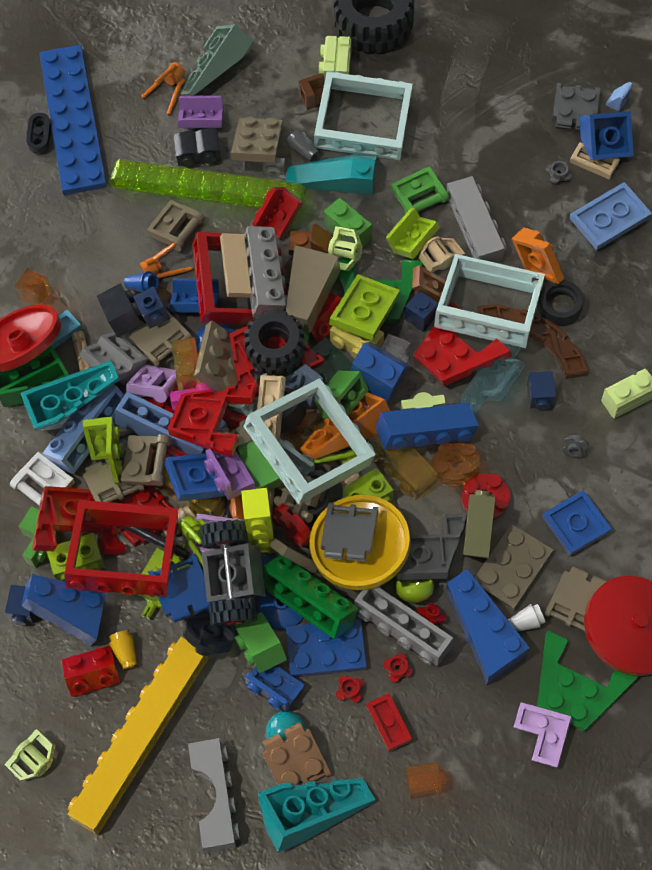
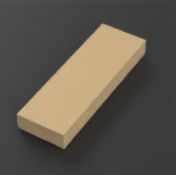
(235, 265)

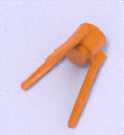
(173, 75)
(154, 266)

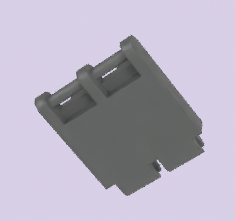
(572, 103)
(349, 532)

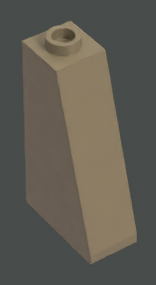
(310, 284)

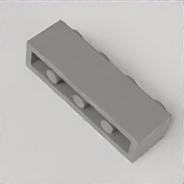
(475, 220)

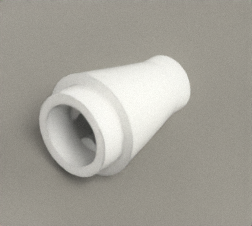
(528, 618)

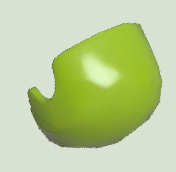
(415, 590)

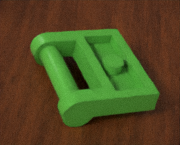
(417, 186)

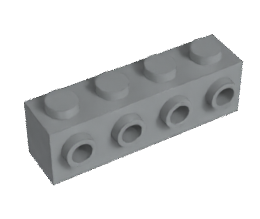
(264, 270)
(403, 624)

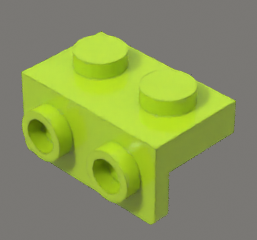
(411, 234)

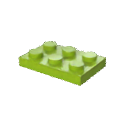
(364, 307)

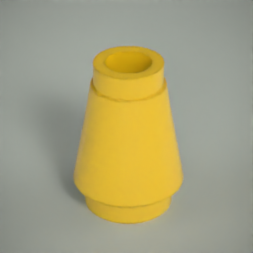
(124, 649)

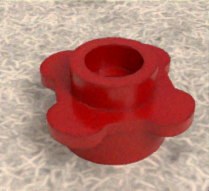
(431, 613)
(399, 660)
(346, 682)

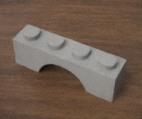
(217, 828)

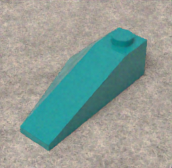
(340, 174)
(303, 811)

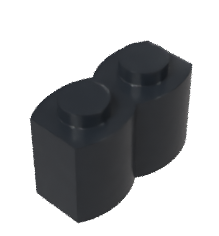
(197, 147)

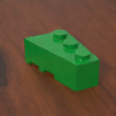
(36, 372)

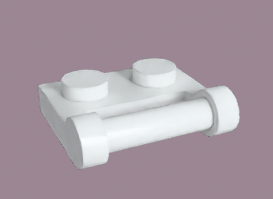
(43, 473)

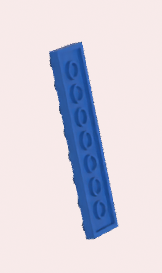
(72, 120)

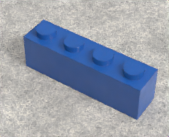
(426, 426)

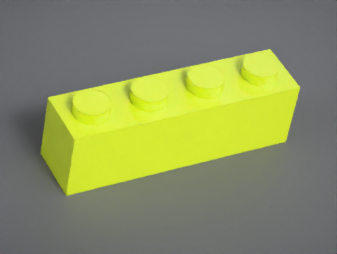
(258, 519)

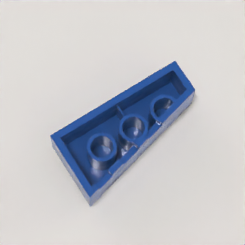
(487, 630)

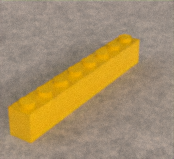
(137, 737)

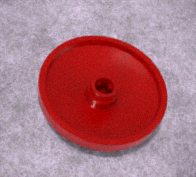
(27, 334)
(621, 624)

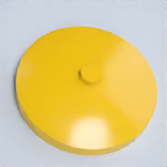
(388, 553)

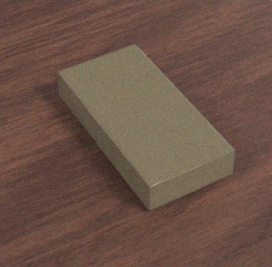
(293, 555)

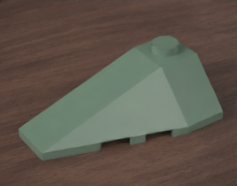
(223, 50)

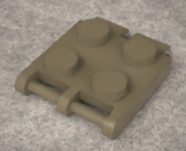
(157, 341)
(102, 485)
(572, 597)

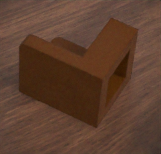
(311, 90)

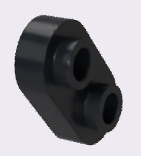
(38, 134)

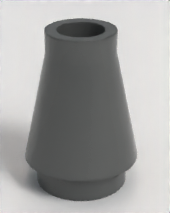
(302, 144)

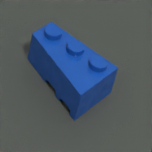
(69, 609)

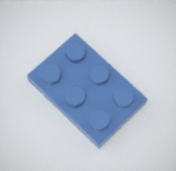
(610, 216)

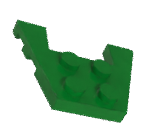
(404, 285)
(572, 693)

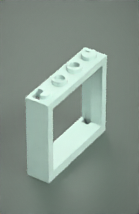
(359, 143)
(483, 325)
(280, 460)

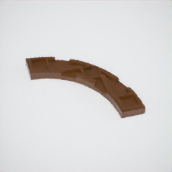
(546, 334)

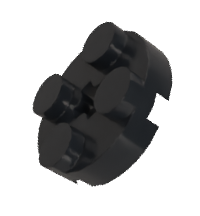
(208, 638)

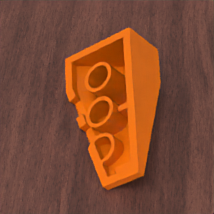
(329, 437)

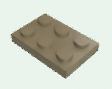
(256, 140)
(215, 360)
(513, 566)

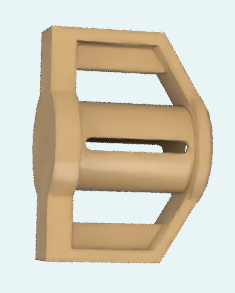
(436, 248)

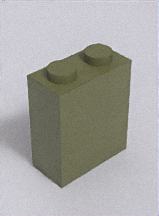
(479, 524)

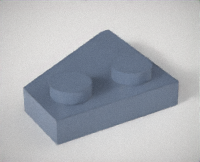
(300, 378)

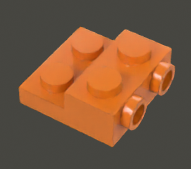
(537, 254)

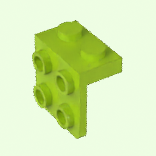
(103, 443)

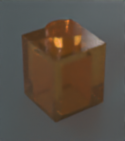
(33, 287)
(424, 780)

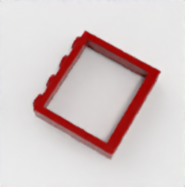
(201, 245)
(129, 516)

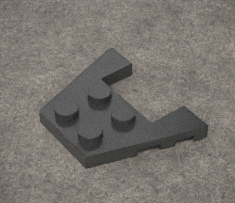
(433, 554)

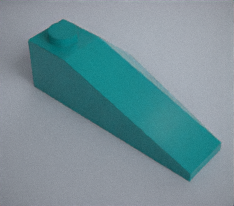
(62, 397)

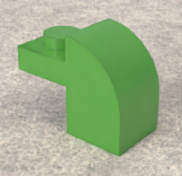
(27, 528)

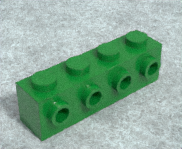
(309, 596)

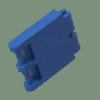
(185, 590)

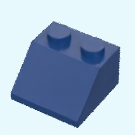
(607, 135)
(380, 370)

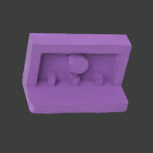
(200, 112)
(229, 473)

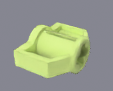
(336, 244)
(423, 400)
(32, 756)

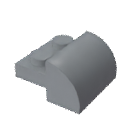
(124, 356)

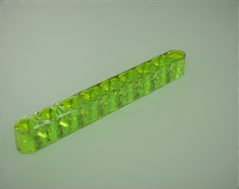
(196, 183)

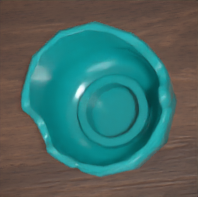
(281, 722)

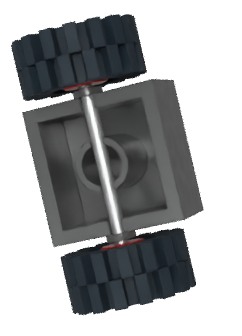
(231, 573)

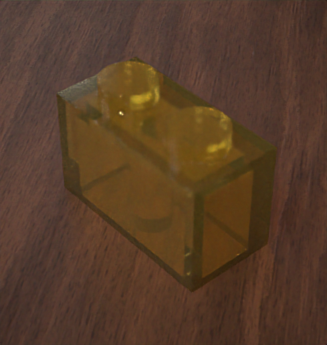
(185, 361)

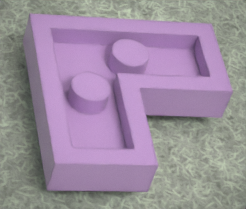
(551, 732)

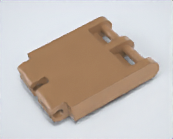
(294, 757)

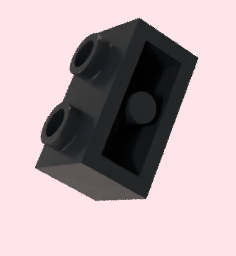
(120, 309)

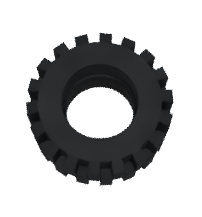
(269, 326)

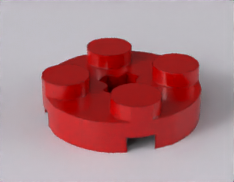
(492, 484)
(293, 525)

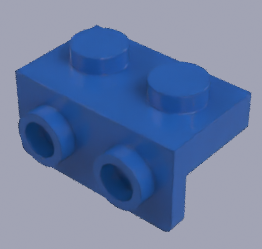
(186, 297)
(276, 685)

